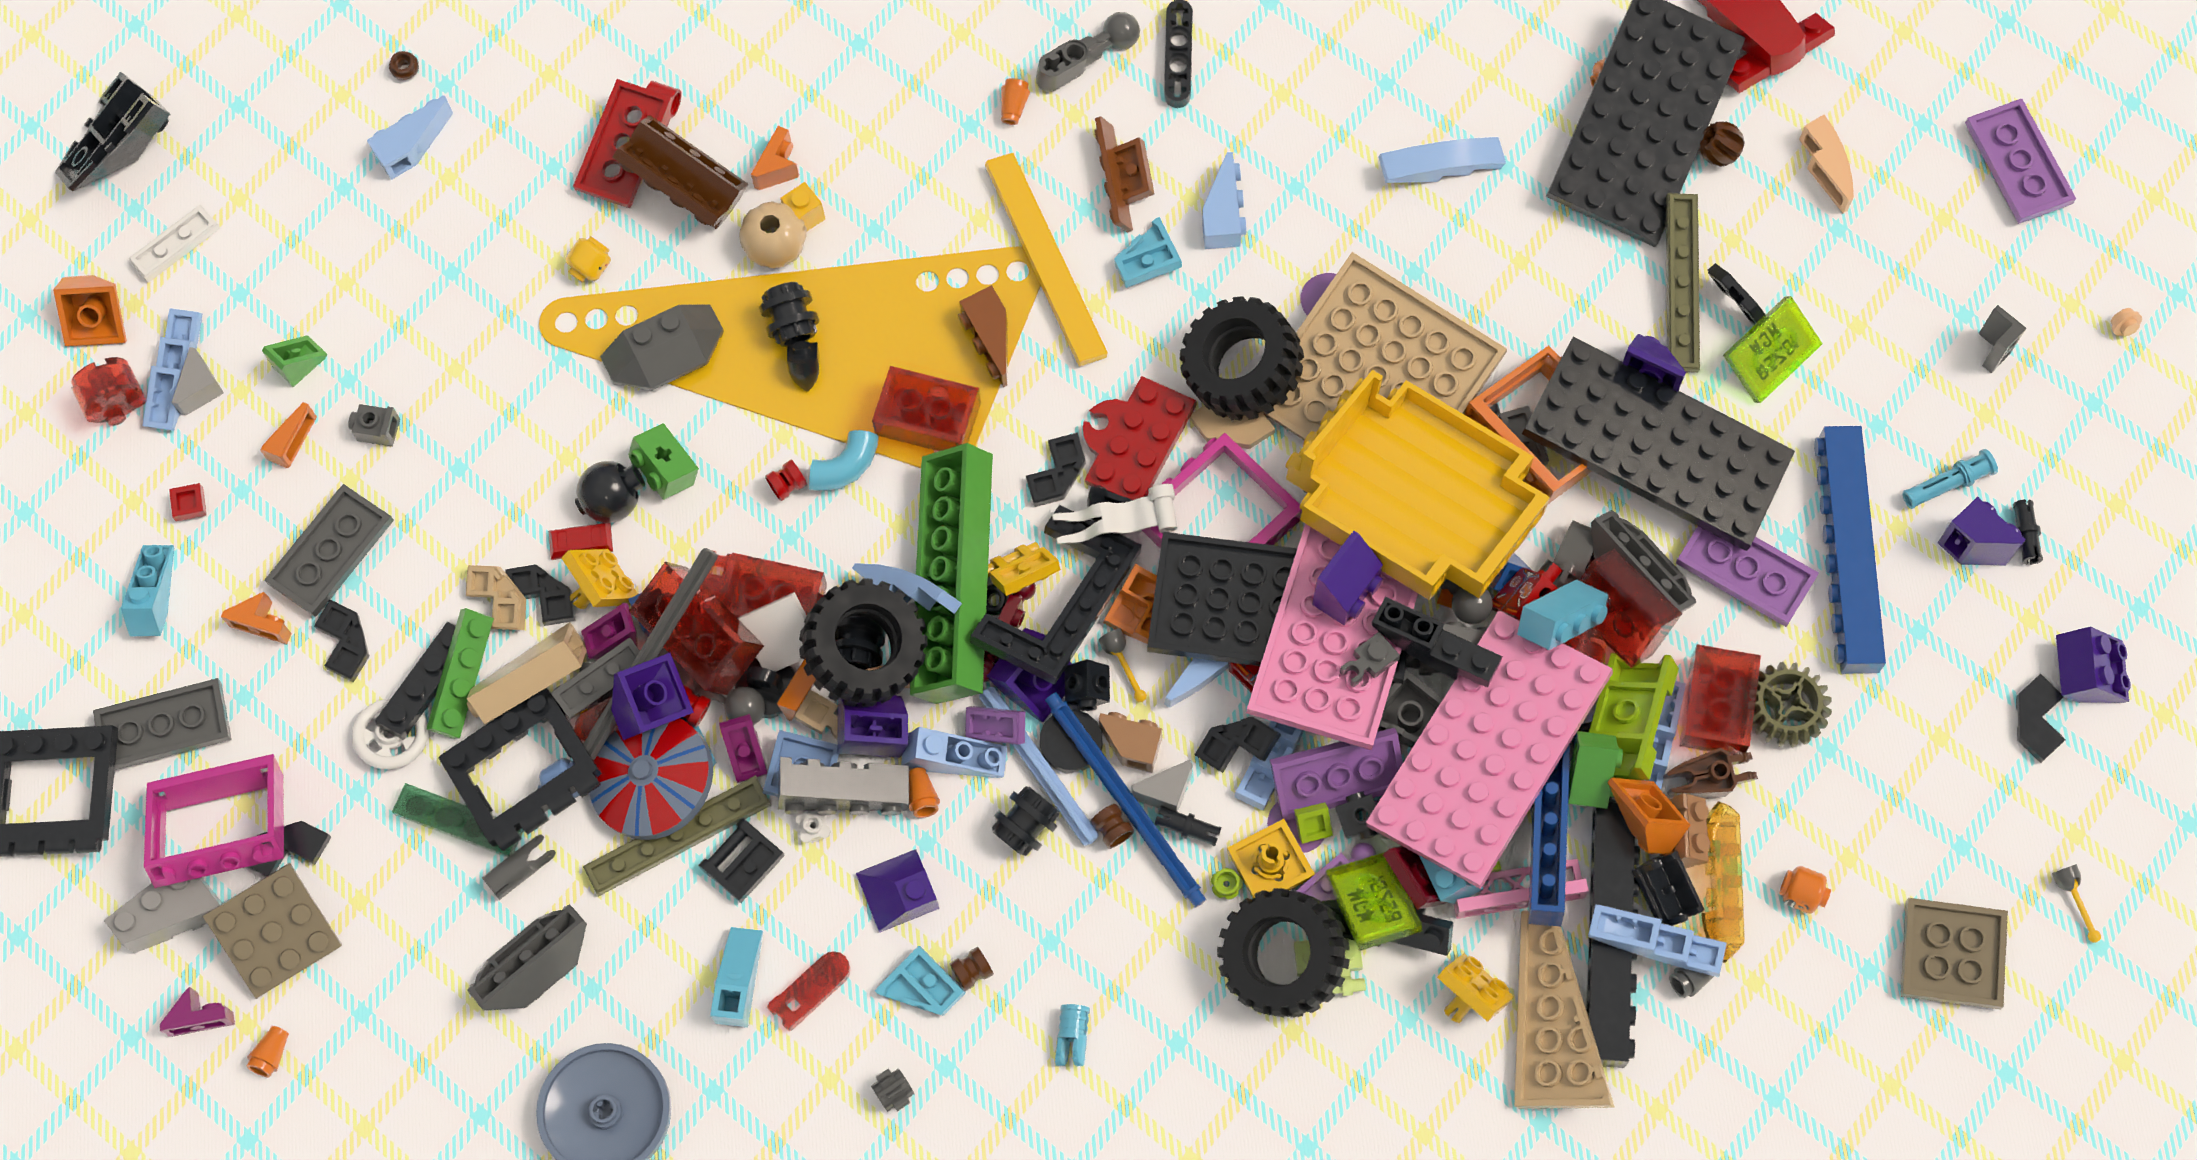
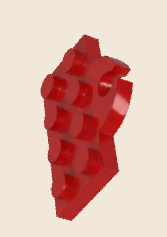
(1136, 438)

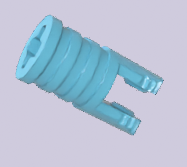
(1072, 1029)

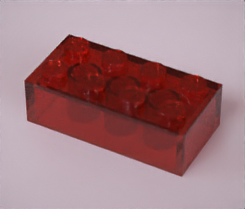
(707, 638)

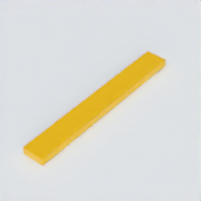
(1046, 259)

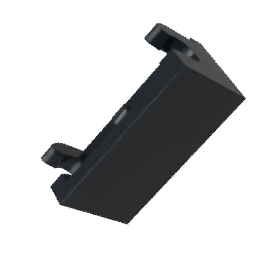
(1668, 889)

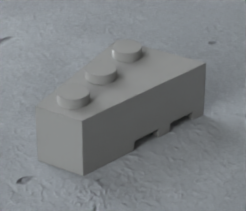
(162, 913)

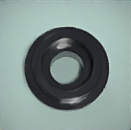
(995, 610)

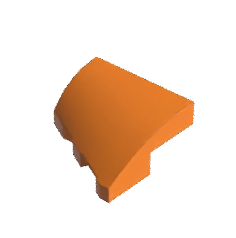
(1134, 605)

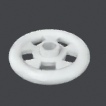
(383, 758)

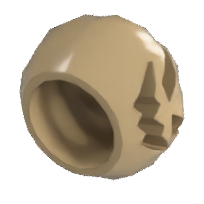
(774, 248)

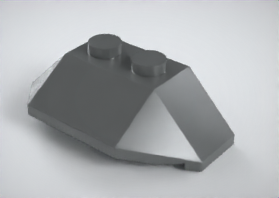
(663, 347)
(1640, 552)
(530, 962)

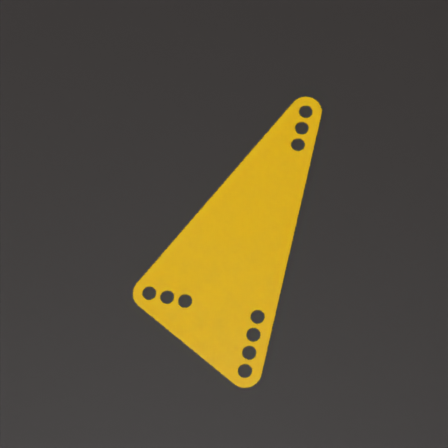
(867, 322)

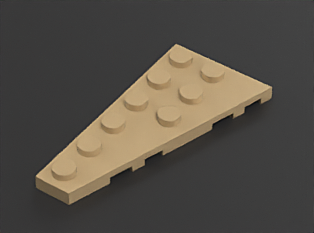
(1555, 1040)

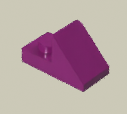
(609, 632)
(743, 748)
(187, 1017)

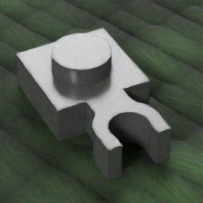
(1372, 657)

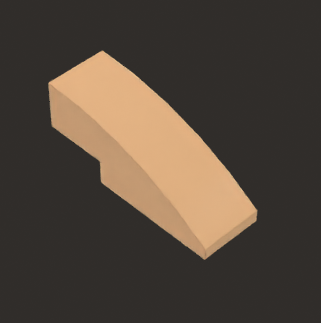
(1829, 161)

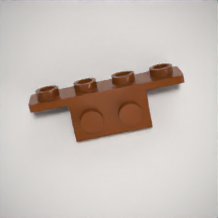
(1125, 172)

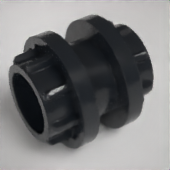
(789, 314)
(860, 641)
(1025, 821)

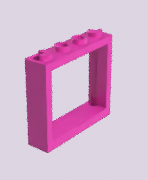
(1211, 451)
(204, 787)

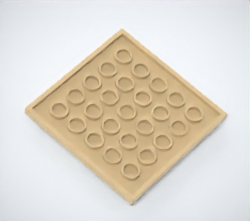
(1385, 327)

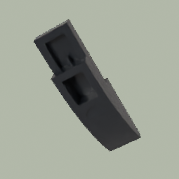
(1429, 643)
(1435, 933)

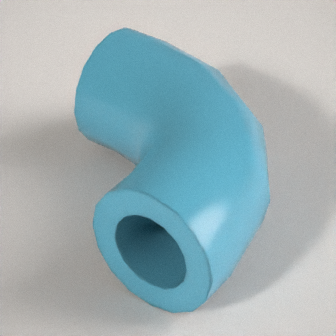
(846, 467)

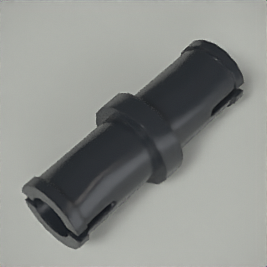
(2030, 531)
(1187, 825)

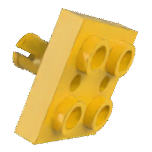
(599, 578)
(1275, 843)
(1473, 989)

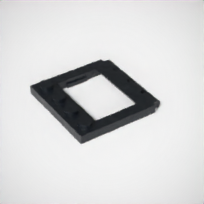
(59, 743)
(554, 795)

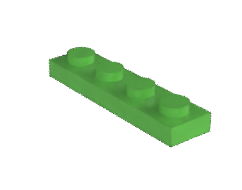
(459, 673)

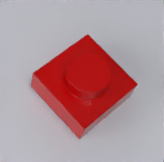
(187, 502)

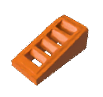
(288, 438)

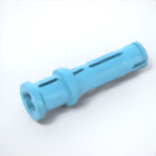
(1962, 473)

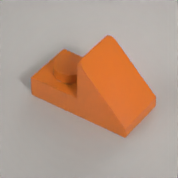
(773, 164)
(253, 618)

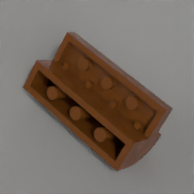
(681, 172)

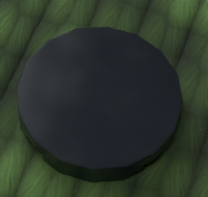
(1059, 747)

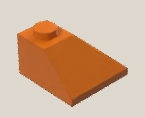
(89, 311)
(1649, 814)

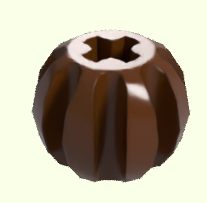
(1721, 143)

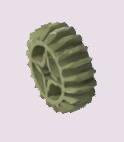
(1814, 718)

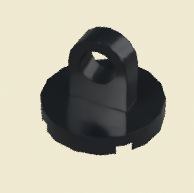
(768, 683)

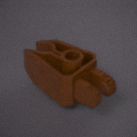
(1711, 774)

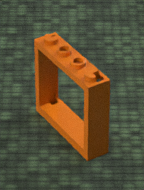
(1480, 411)

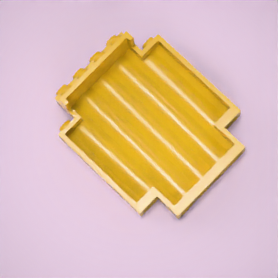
(1418, 487)

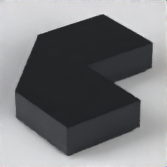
(1736, 292)
(1055, 483)
(553, 595)
(352, 648)
(2032, 729)
(1224, 741)
(299, 840)

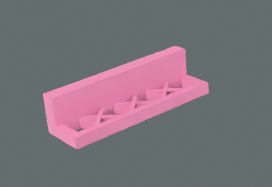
(1515, 898)

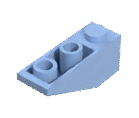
(407, 140)
(1220, 212)
(953, 754)

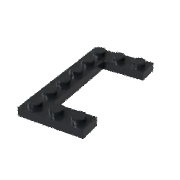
(1052, 655)

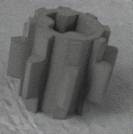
(892, 1089)

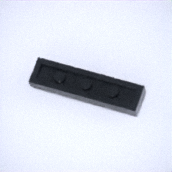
(418, 687)

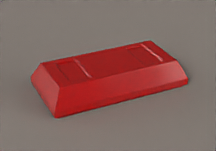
(580, 538)

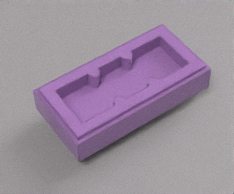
(995, 725)

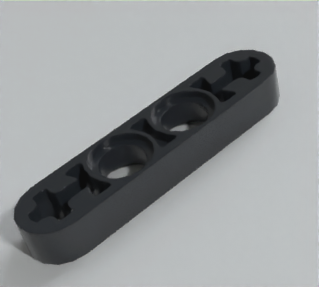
(1178, 53)

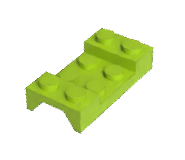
(1632, 710)

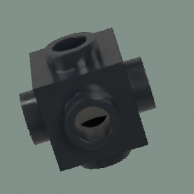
(1087, 684)
(1348, 813)

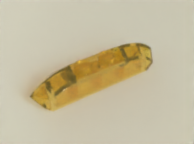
(1725, 896)

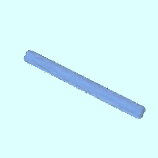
(1047, 777)

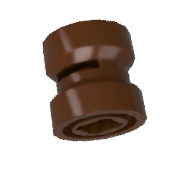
(1112, 826)
(971, 968)

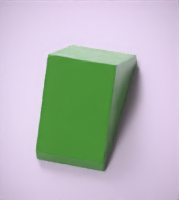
(294, 358)

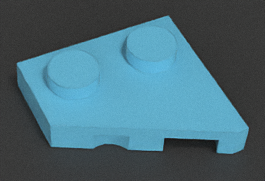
(1147, 256)
(922, 984)

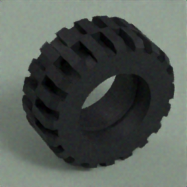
(1217, 333)
(891, 614)
(1242, 945)

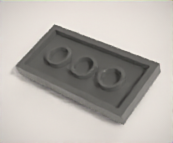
(329, 550)
(167, 723)

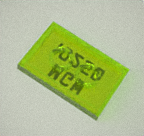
(1772, 349)
(1373, 901)

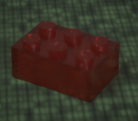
(925, 410)
(758, 581)
(1636, 611)
(1715, 701)

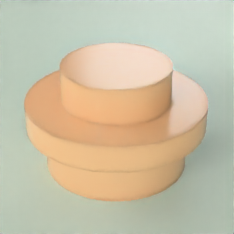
(2126, 322)

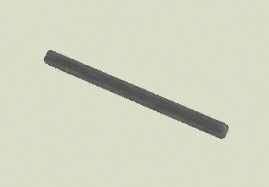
(656, 639)

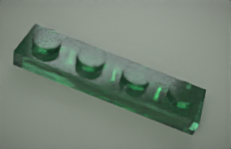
(444, 816)

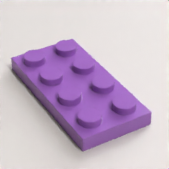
(2020, 161)
(1758, 577)
(1335, 772)

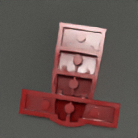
(1772, 37)

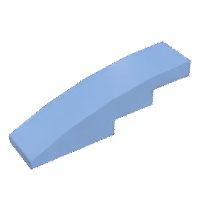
(1441, 159)
(181, 333)
(911, 584)
(1194, 678)
(1666, 732)
(1258, 780)
(1656, 940)

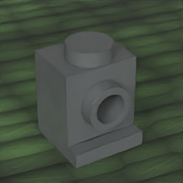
(380, 431)

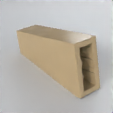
(528, 674)

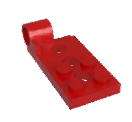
(654, 100)

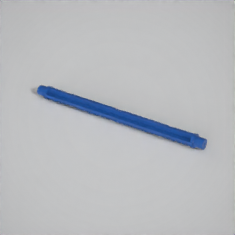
(1126, 800)

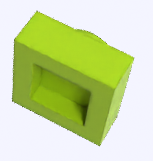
(1313, 822)

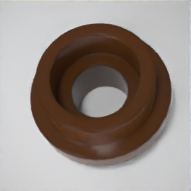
(403, 58)

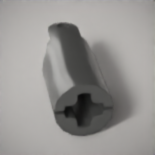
(516, 868)

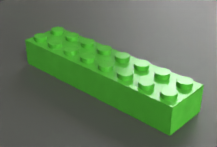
(954, 558)

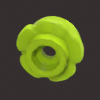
(1230, 876)

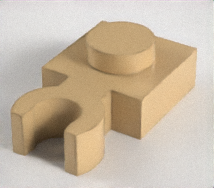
(818, 713)

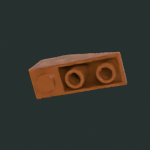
(988, 322)

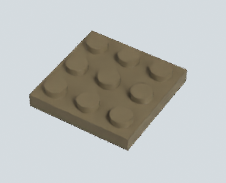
(272, 930)
(1954, 953)

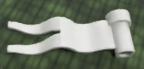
(1125, 517)

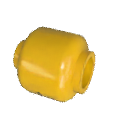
(587, 259)

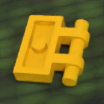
(1022, 568)

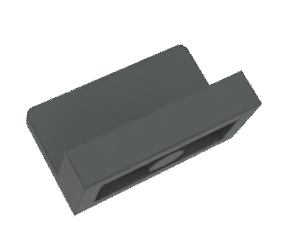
(2003, 333)

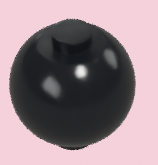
(608, 491)

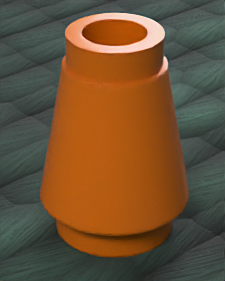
(1013, 100)
(922, 795)
(268, 1052)

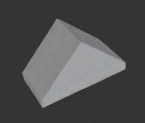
(196, 384)
(1165, 787)

